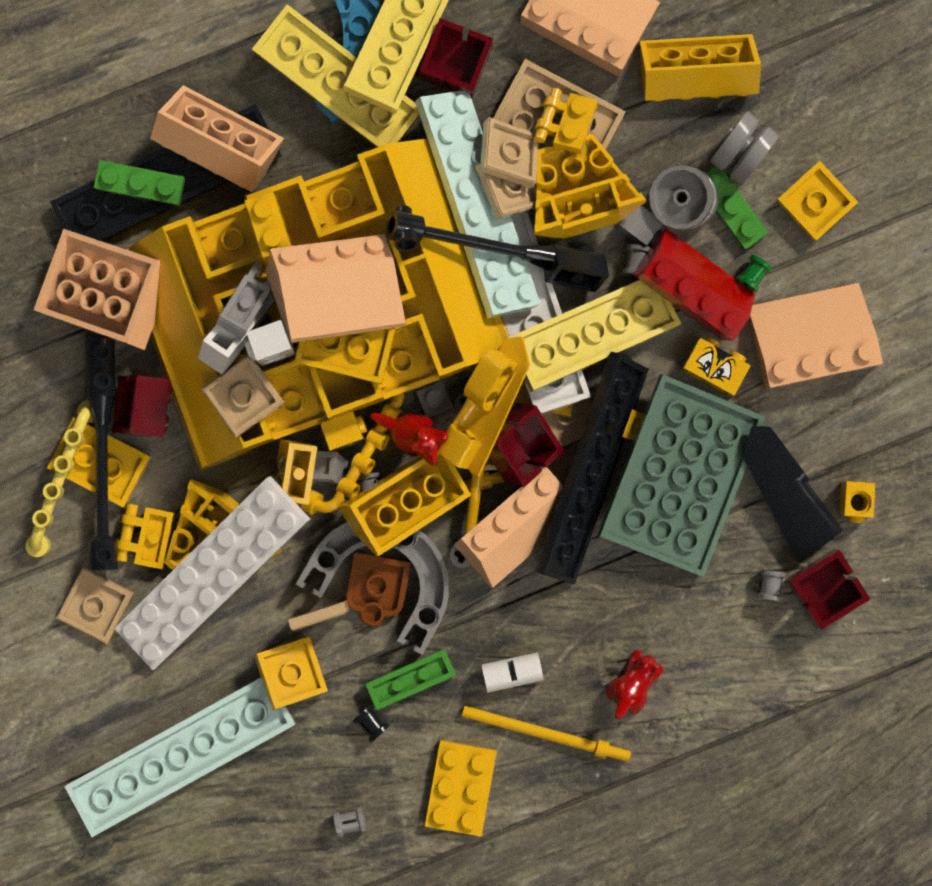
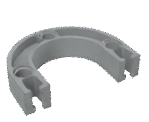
(422, 554)

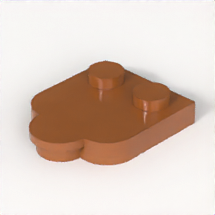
(377, 587)

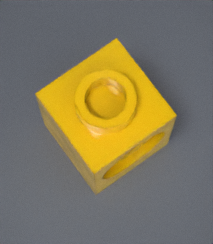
(867, 493)

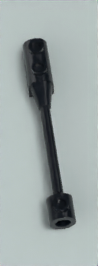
(561, 264)
(101, 391)

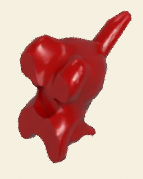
(413, 435)
(632, 688)

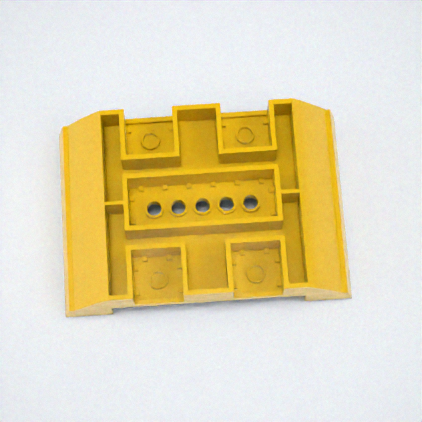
(210, 257)

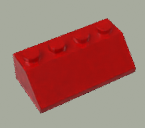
(696, 286)

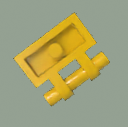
(574, 124)
(153, 538)

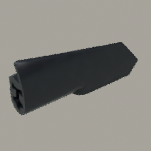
(786, 489)

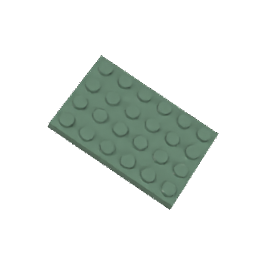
(680, 476)

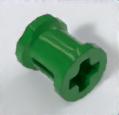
(754, 273)

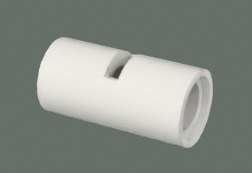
(512, 672)

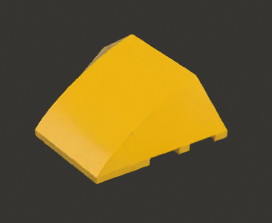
(581, 191)
(200, 515)

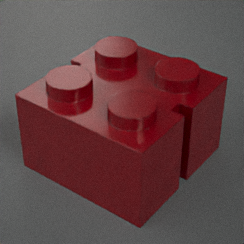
(454, 59)
(142, 406)
(524, 439)
(827, 590)

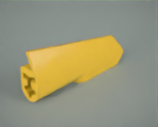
(488, 403)

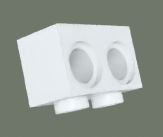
(269, 343)

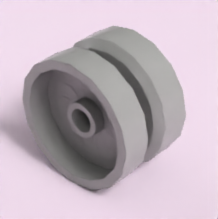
(744, 148)
(667, 197)

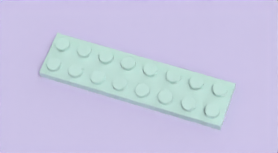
(457, 147)
(177, 757)

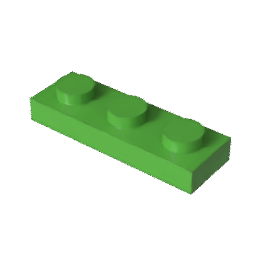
(139, 183)
(736, 212)
(410, 679)

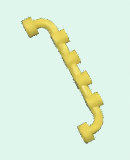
(38, 544)

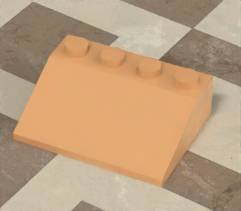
(593, 29)
(335, 288)
(101, 289)
(814, 336)

